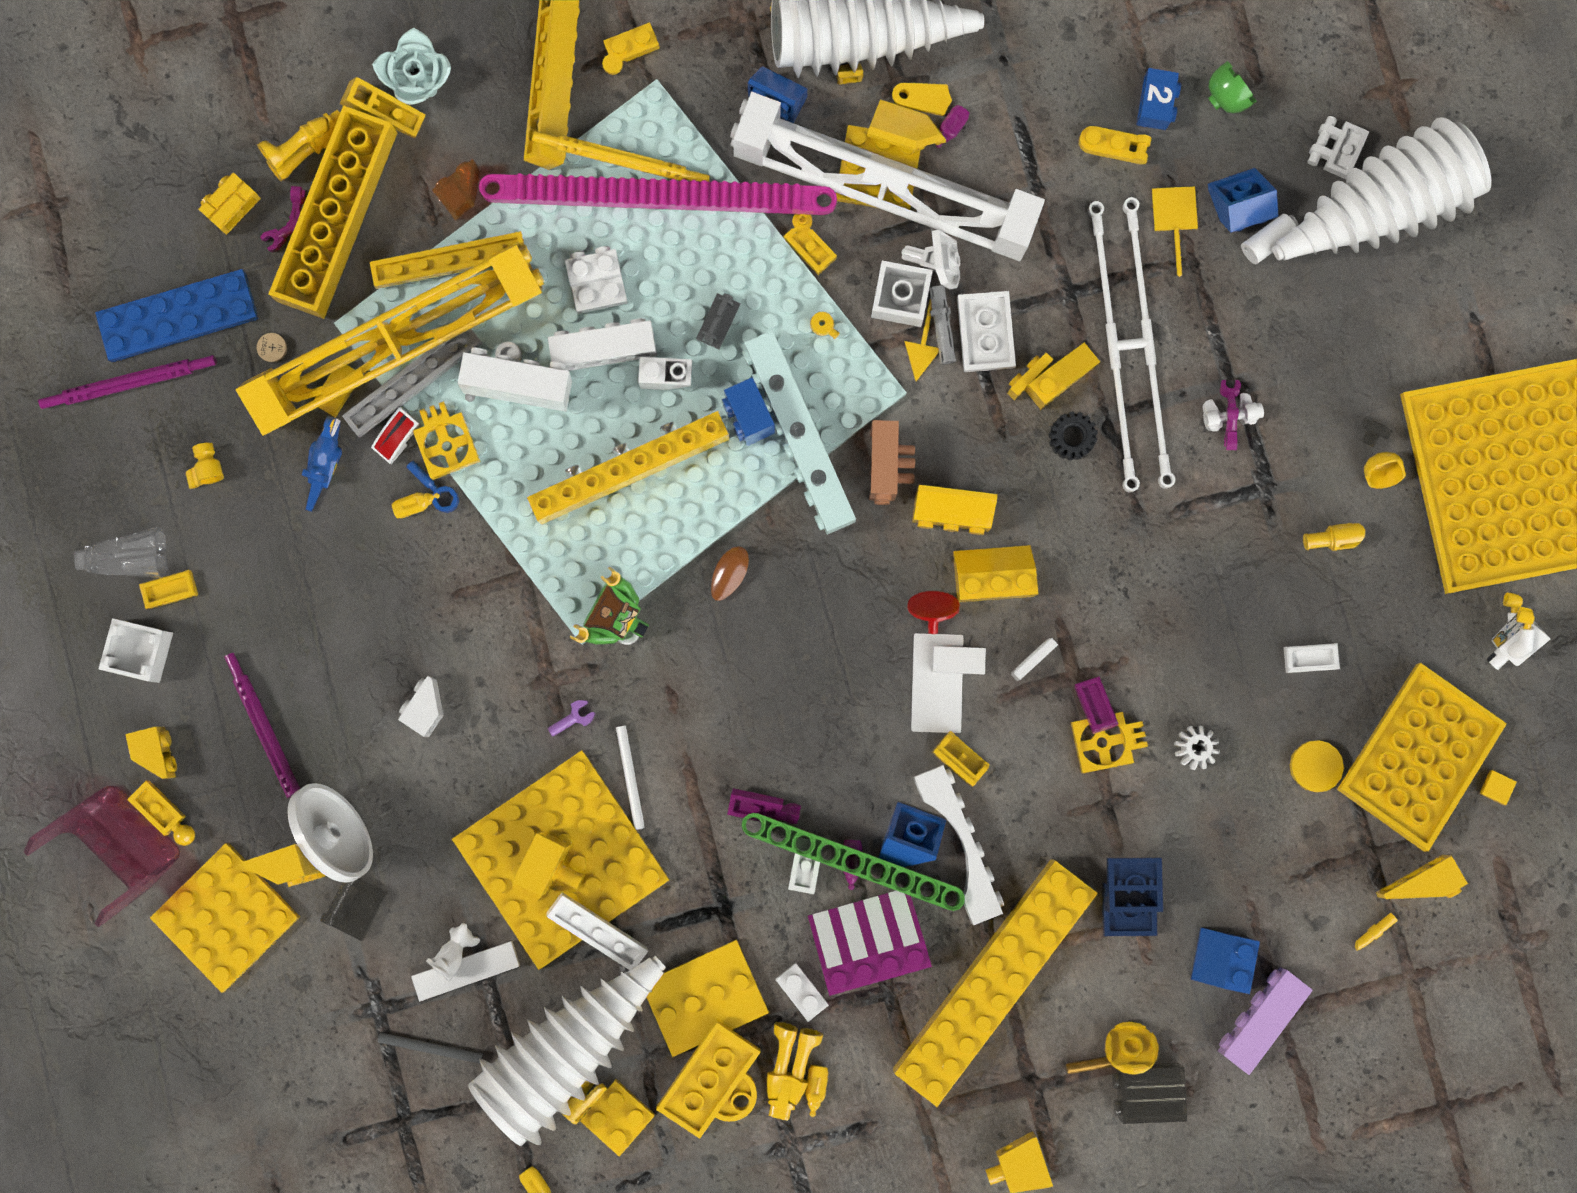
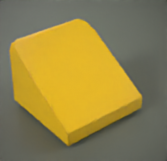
(846, 75)

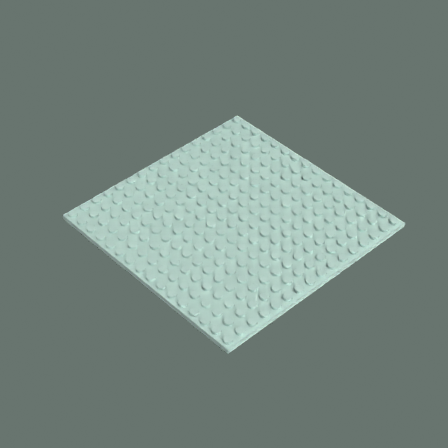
(670, 276)

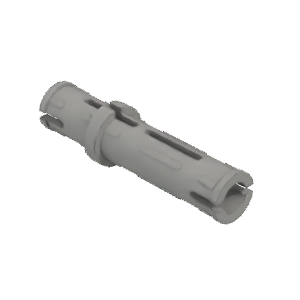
(940, 314)

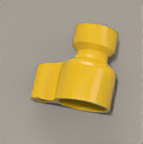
(207, 469)

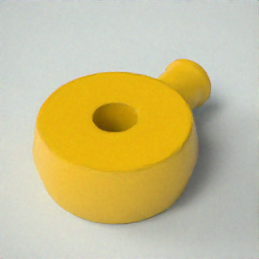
(826, 329)

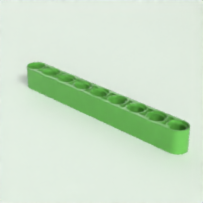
(866, 861)

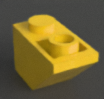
(152, 751)

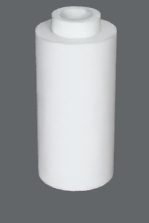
(1261, 243)

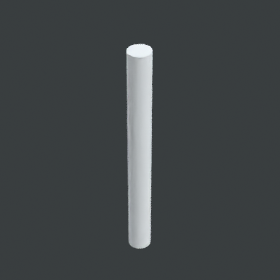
(630, 777)

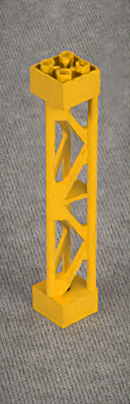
(270, 398)

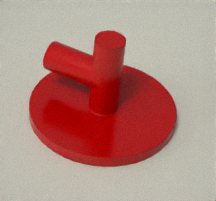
(933, 607)

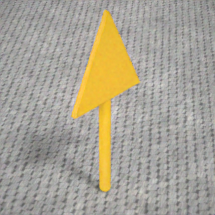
(921, 354)

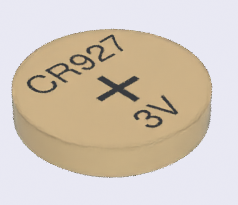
(271, 347)

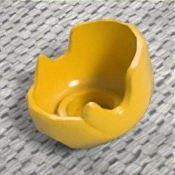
(1384, 470)

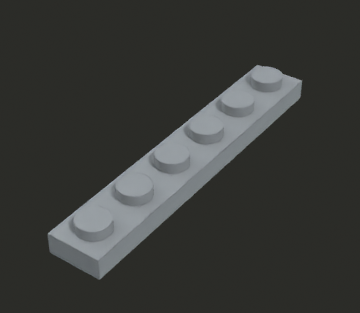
(409, 382)

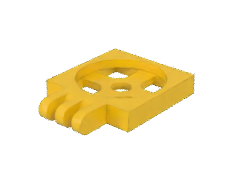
(438, 423)
(1126, 737)

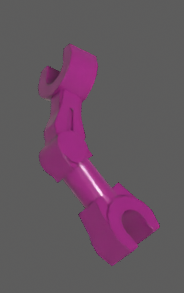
(297, 198)
(1232, 414)

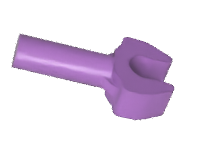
(572, 718)

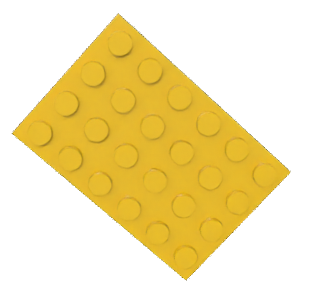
(1422, 757)

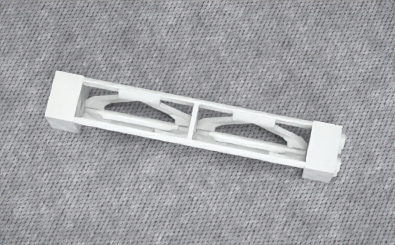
(762, 126)

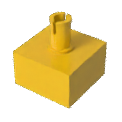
(545, 864)

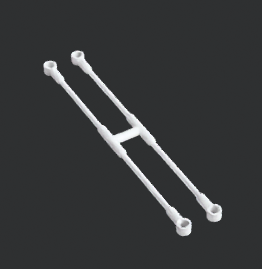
(1146, 342)

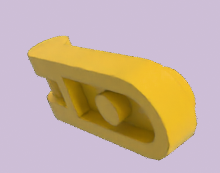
(1114, 144)

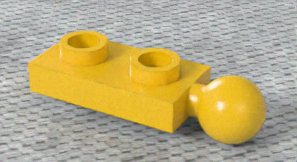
(161, 813)

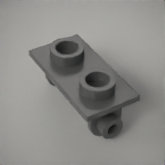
(718, 320)

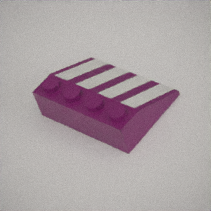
(869, 941)

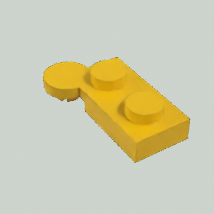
(628, 47)
(809, 244)

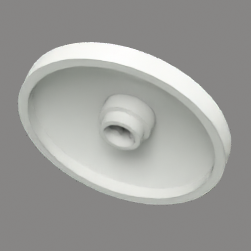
(330, 832)

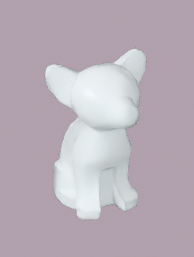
(450, 955)

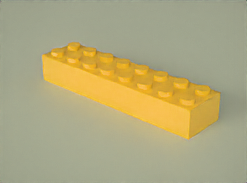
(333, 212)

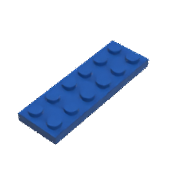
(176, 315)

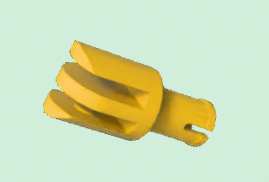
(1336, 537)

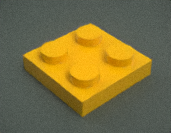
(617, 1117)

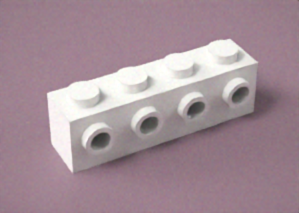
(603, 346)

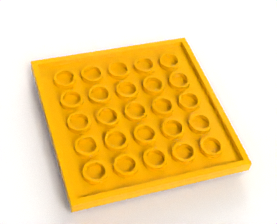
(604, 847)

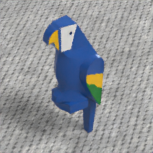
(322, 460)

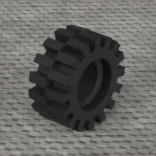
(1073, 420)

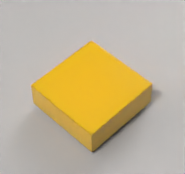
(1497, 787)

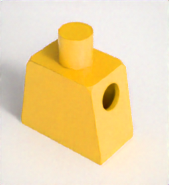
(1021, 1166)

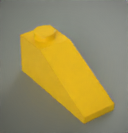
(377, 103)
(1061, 375)
(1434, 879)

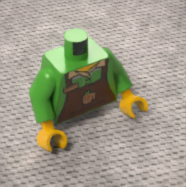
(612, 613)

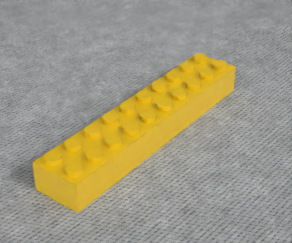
(994, 982)

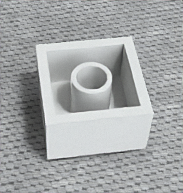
(901, 293)

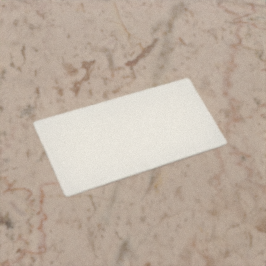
(935, 695)

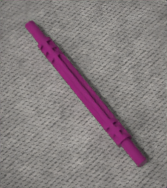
(127, 382)
(262, 727)

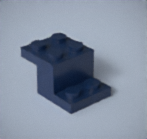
(1132, 896)

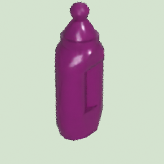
(953, 123)
(852, 861)

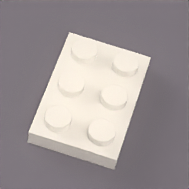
(986, 331)

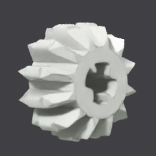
(1200, 757)

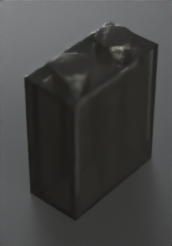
(1151, 1095)

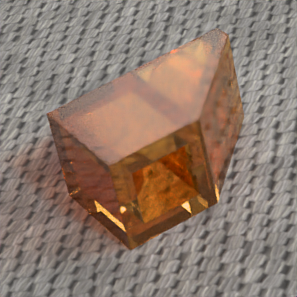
(459, 190)

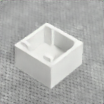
(135, 650)

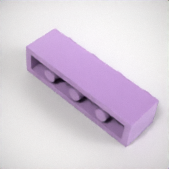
(1264, 1020)

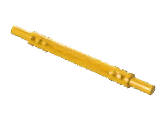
(619, 157)

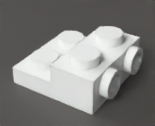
(596, 280)

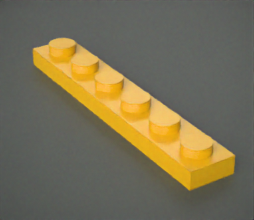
(438, 261)

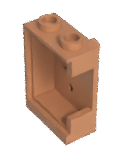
(886, 462)

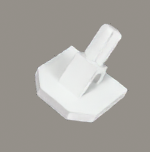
(940, 257)

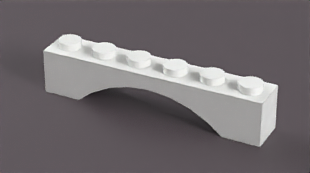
(980, 899)

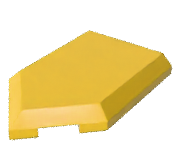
(904, 127)

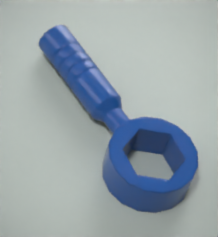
(425, 479)

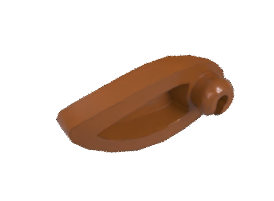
(729, 572)

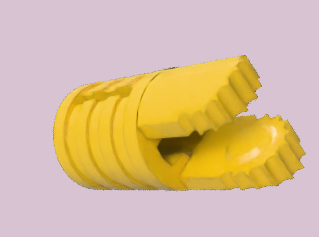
(580, 1107)

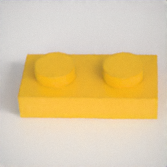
(1036, 367)

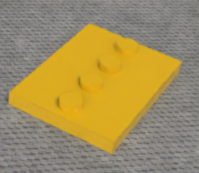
(702, 991)

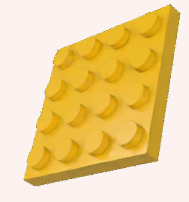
(224, 918)

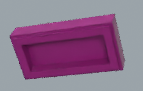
(1096, 705)

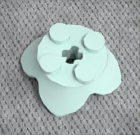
(413, 52)

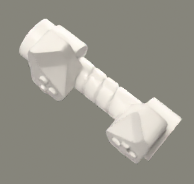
(1248, 413)

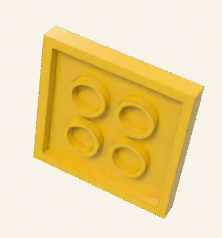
(858, 137)

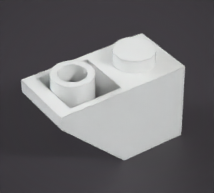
(664, 373)
(424, 709)

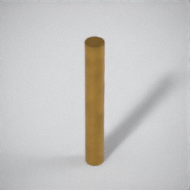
(1088, 1065)

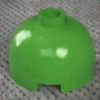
(1229, 90)

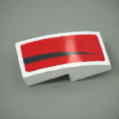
(394, 435)

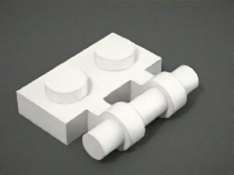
(1345, 150)

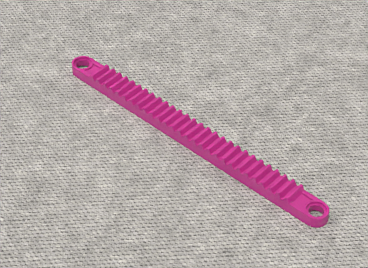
(658, 194)

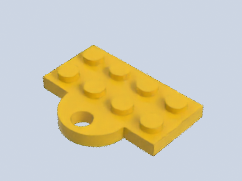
(712, 1081)

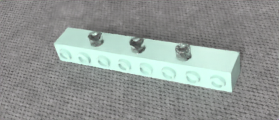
(799, 432)

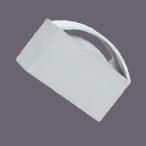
(515, 381)

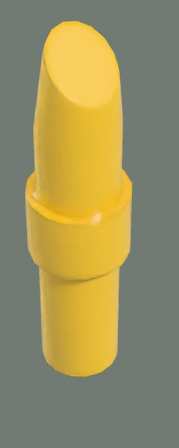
(1375, 931)

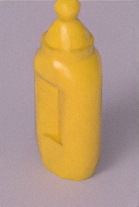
(412, 504)
(816, 1087)
(533, 1181)

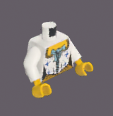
(1519, 636)

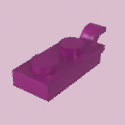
(747, 802)

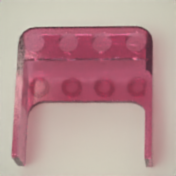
(119, 839)

